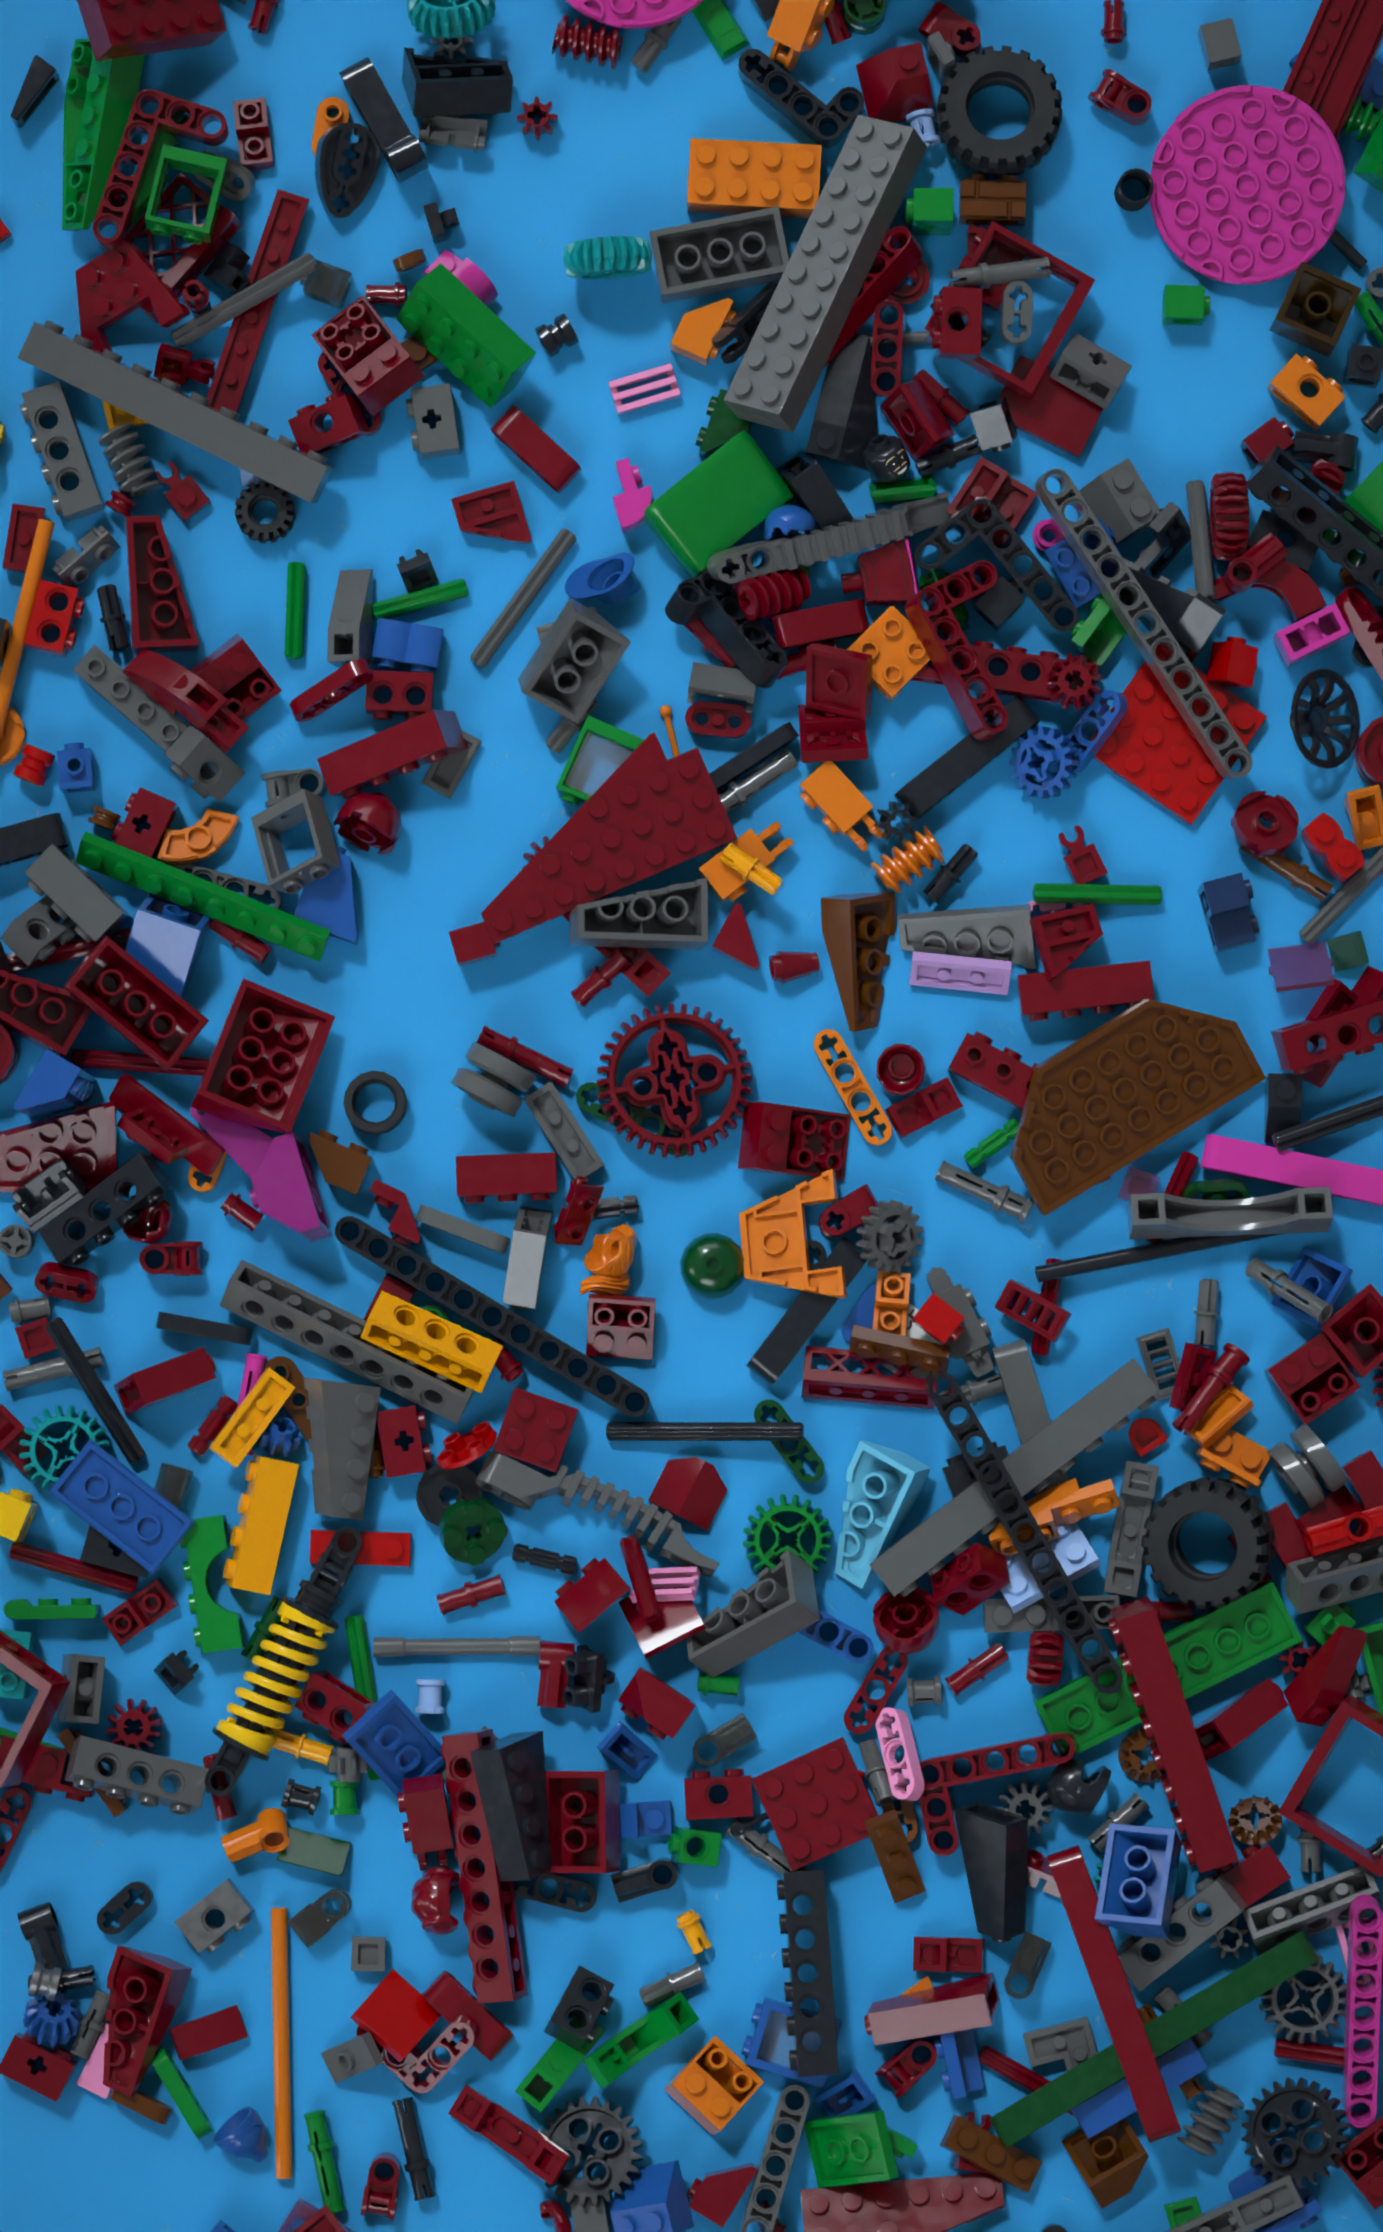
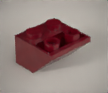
(238, 677)
(1312, 1378)
(1365, 2162)

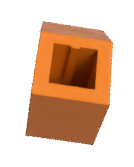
(699, 327)

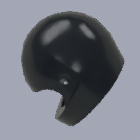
(1071, 1792)

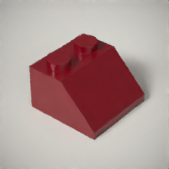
(591, 1593)

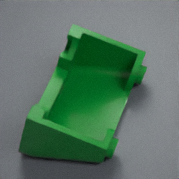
(717, 503)

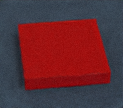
(396, 2015)

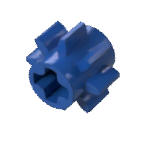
(280, 1437)

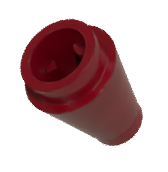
(792, 965)

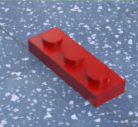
(378, 1548)

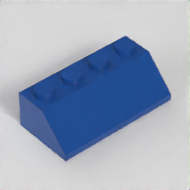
(54, 1088)

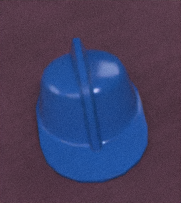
(606, 579)

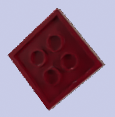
(816, 1803)

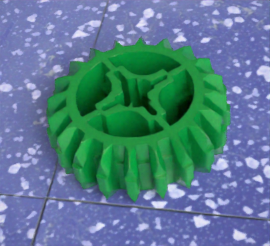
(768, 1518)

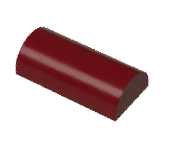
(135, 1003)

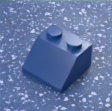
(654, 2201)

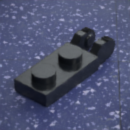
(743, 326)

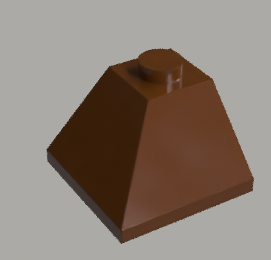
(1108, 2160)

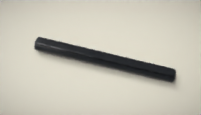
(705, 1431)

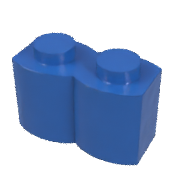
(407, 645)

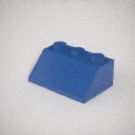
(1138, 1879)

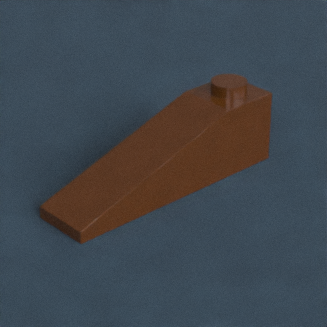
(857, 940)

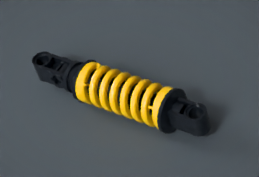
(284, 1664)

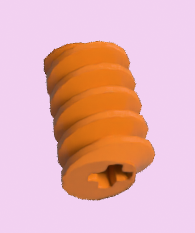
(908, 861)

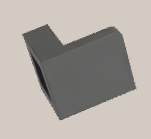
(1219, 44)

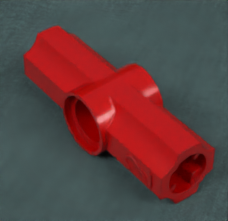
(1336, 1533)

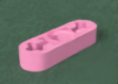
(910, 1764)

